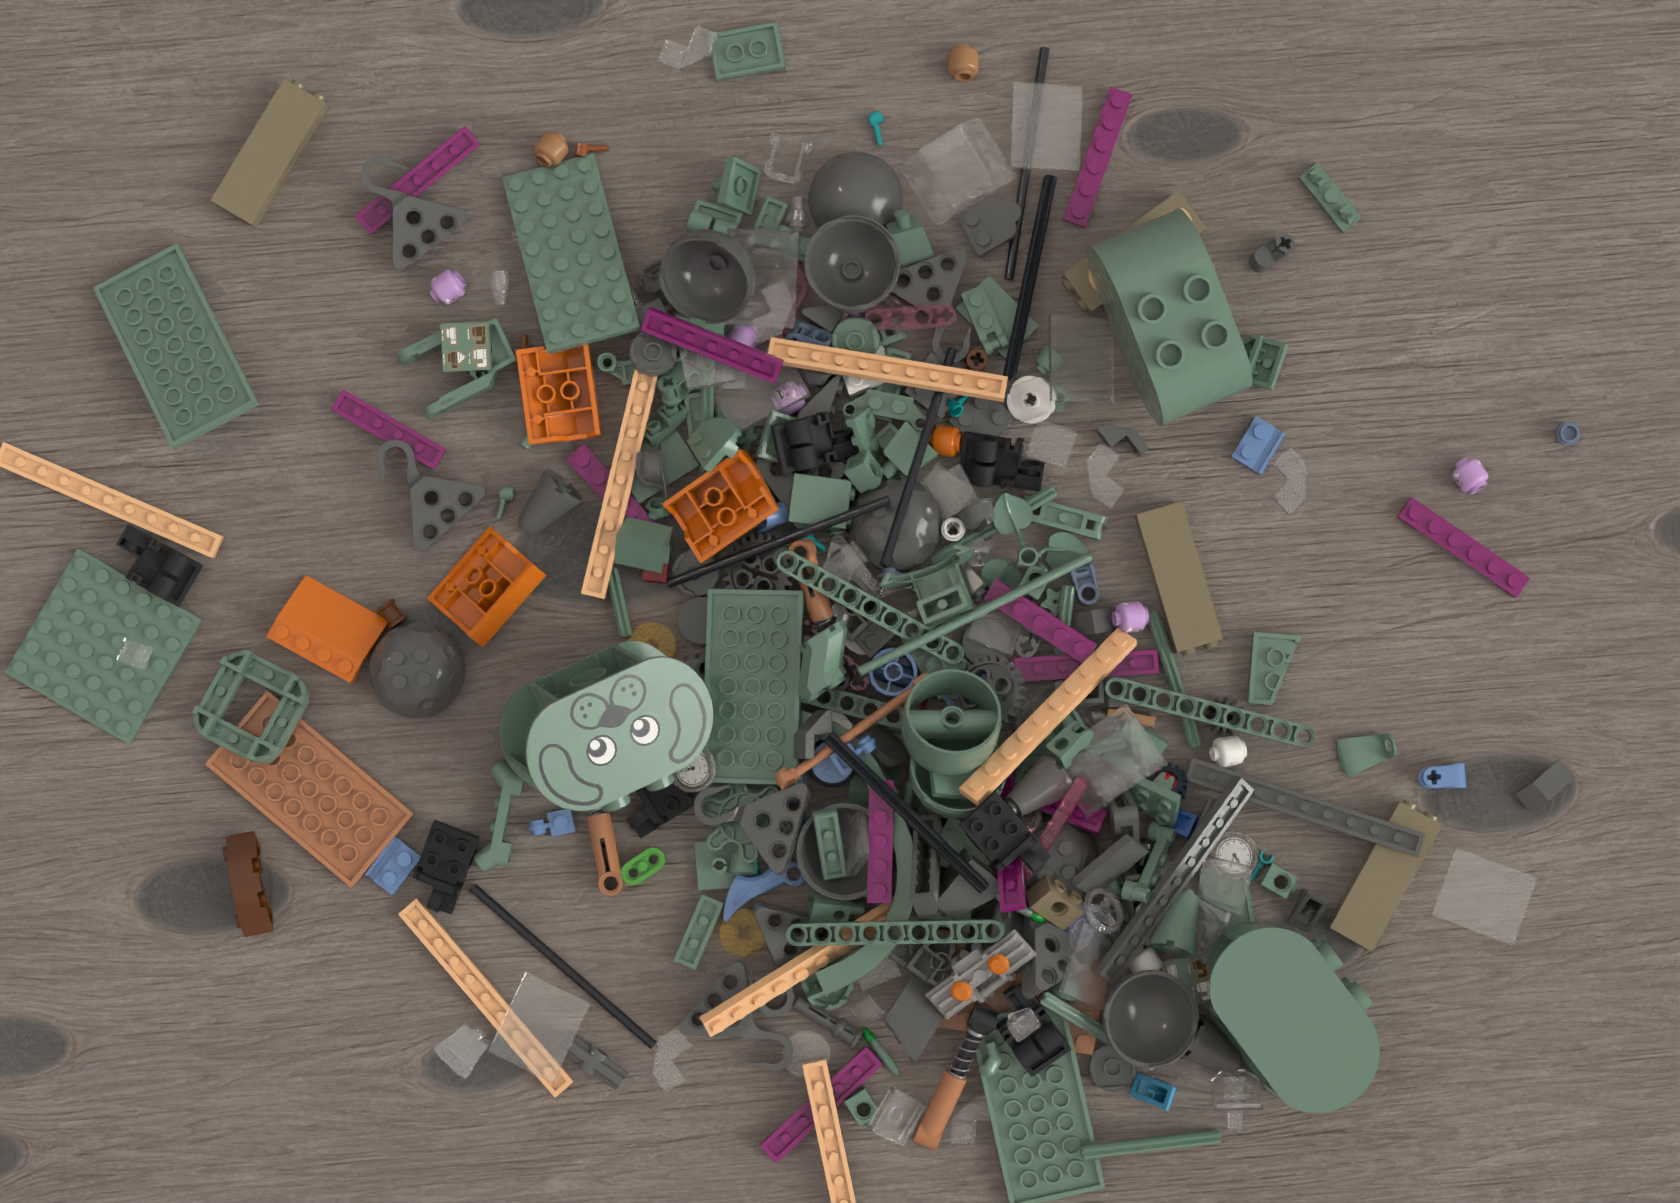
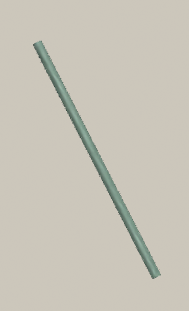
(974, 614)

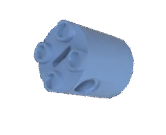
(894, 676)

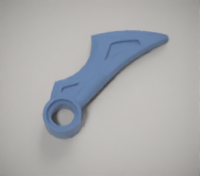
(746, 888)

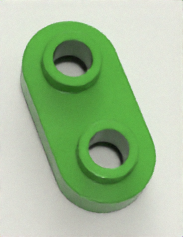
(643, 866)

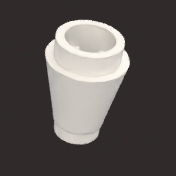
(953, 523)

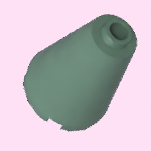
(1178, 927)

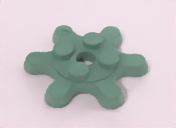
(733, 831)

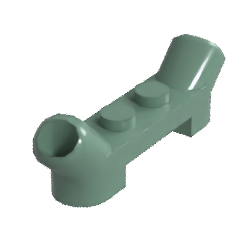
(499, 851)

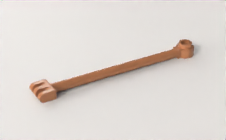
(787, 777)

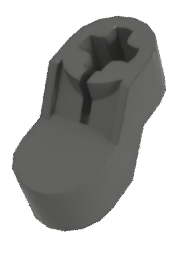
(1281, 247)
(1025, 645)

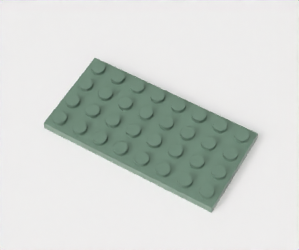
(571, 254)
(175, 346)
(753, 681)
(1040, 1123)

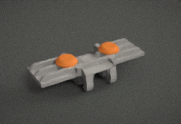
(975, 968)

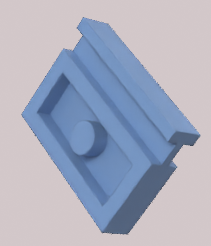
(1257, 445)
(393, 865)

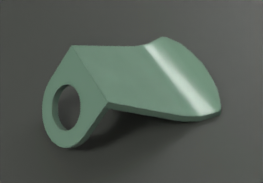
(1364, 752)

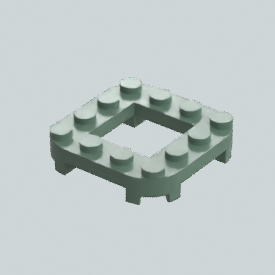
(223, 689)

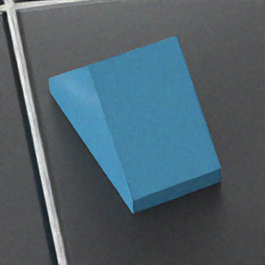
(1153, 1091)

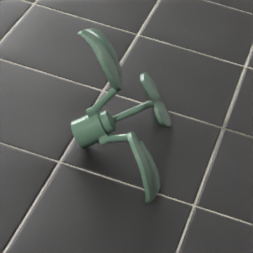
(1015, 514)

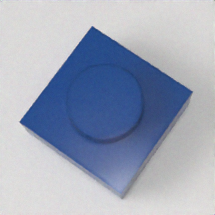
(1185, 823)

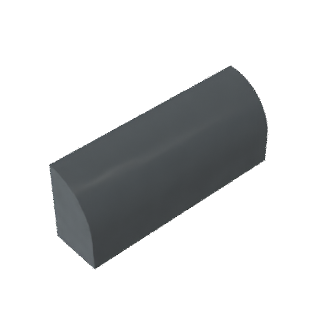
(925, 872)

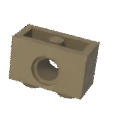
(1055, 902)

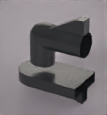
(1143, 861)

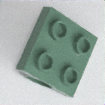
(713, 217)

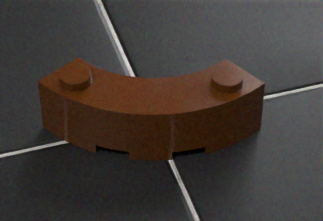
(244, 870)

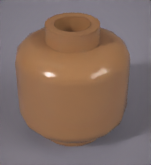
(963, 63)
(550, 149)

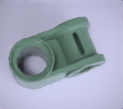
(674, 385)

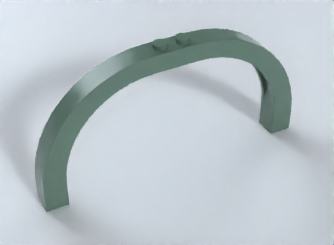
(872, 956)

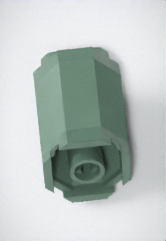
(822, 661)

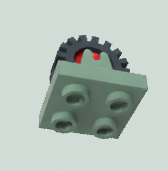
(1161, 794)

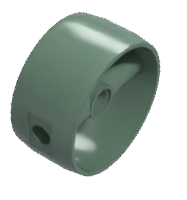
(969, 723)

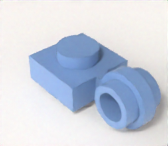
(865, 745)
(559, 822)

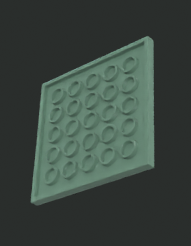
(78, 639)

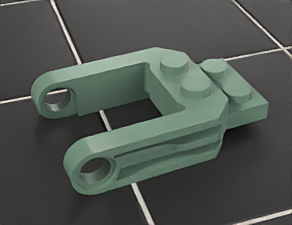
(501, 357)

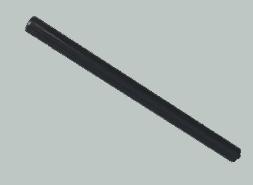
(1029, 277)
(906, 812)

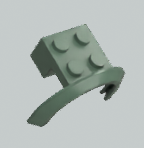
(938, 588)

